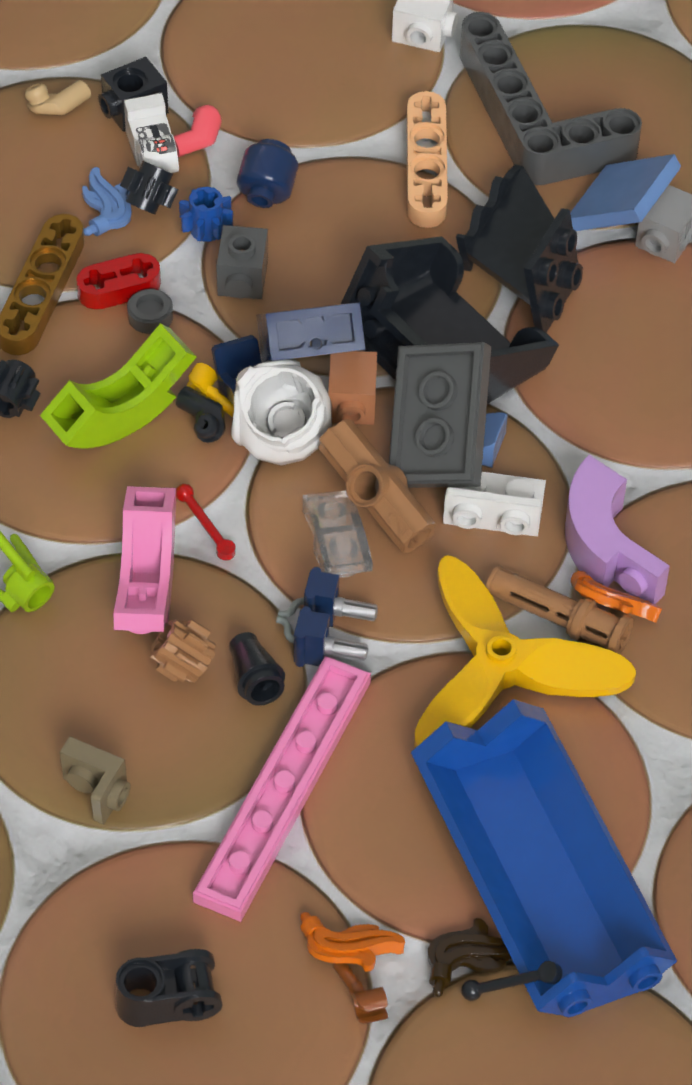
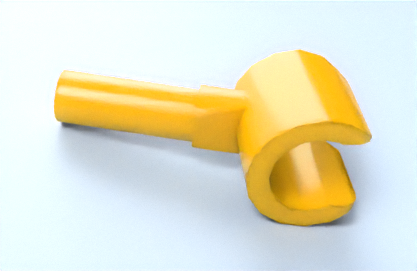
(202, 380)

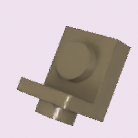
(98, 772)

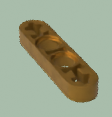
(45, 284)

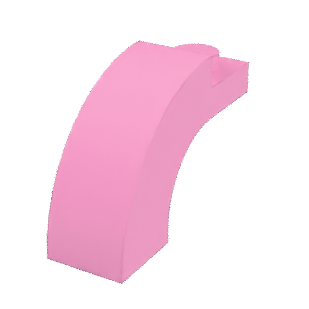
(146, 560)

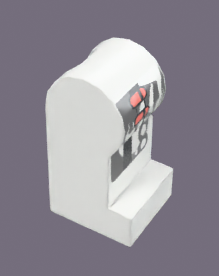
(150, 132)

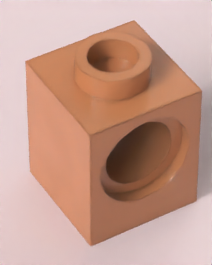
(353, 386)

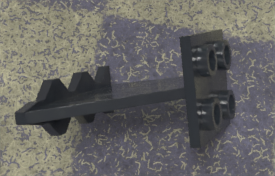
(524, 246)

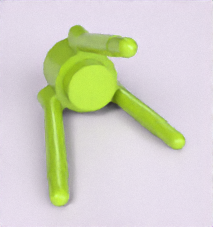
(24, 580)

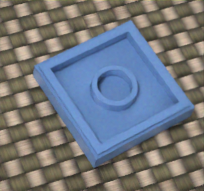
(624, 192)

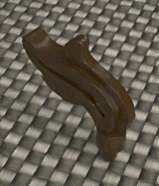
(467, 949)

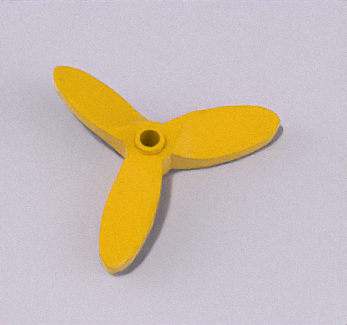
(504, 660)

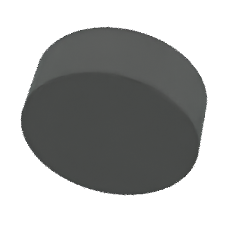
(149, 309)

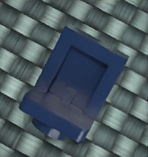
(231, 359)

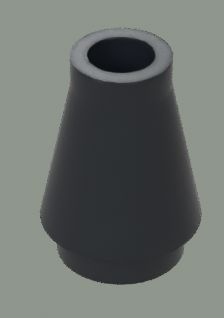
(256, 672)

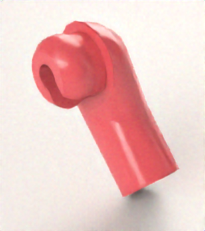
(202, 133)

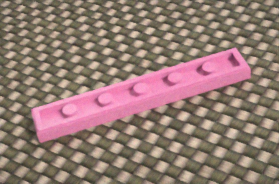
(281, 789)

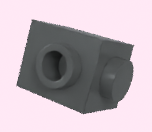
(242, 272)

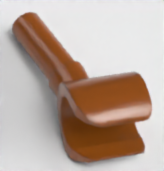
(368, 1004)

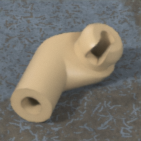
(58, 103)

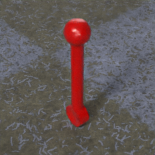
(225, 548)

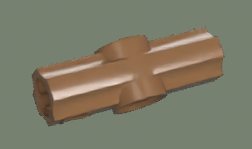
(393, 504)

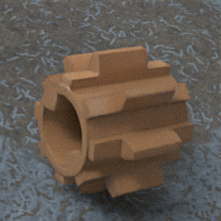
(183, 650)

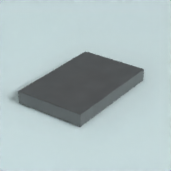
(440, 414)

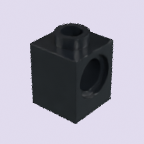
(129, 82)

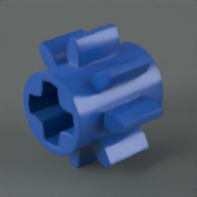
(205, 214)

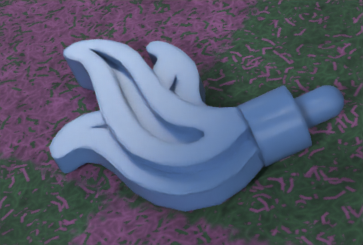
(108, 201)

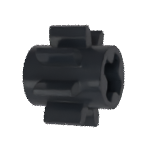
(149, 187)
(17, 388)

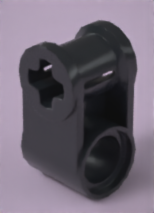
(170, 986)

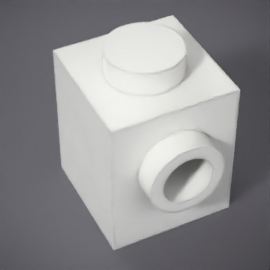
(424, 23)

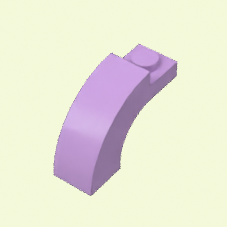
(598, 543)

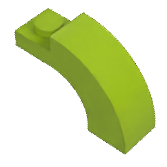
(124, 401)

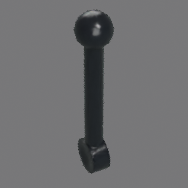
(548, 972)

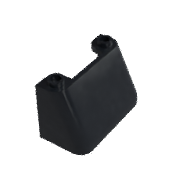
(413, 300)

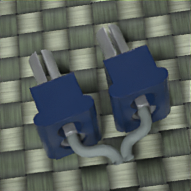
(319, 612)

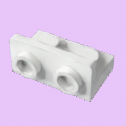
(499, 504)

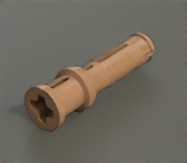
(579, 617)

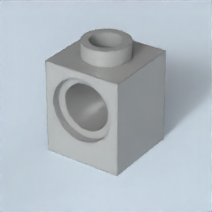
(667, 225)

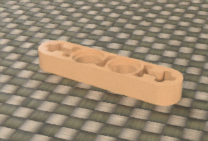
(425, 158)

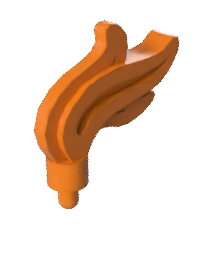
(613, 598)
(354, 945)

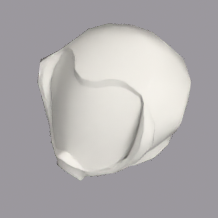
(280, 411)

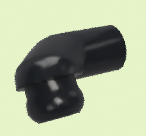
(208, 414)

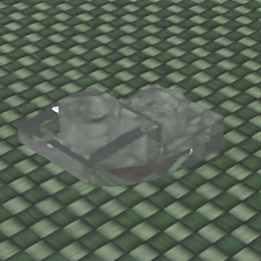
(338, 533)

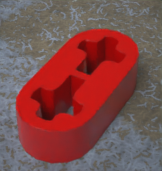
(117, 280)

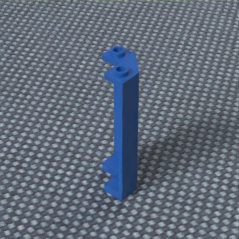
(543, 859)

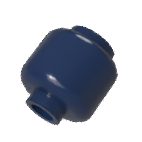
(267, 173)

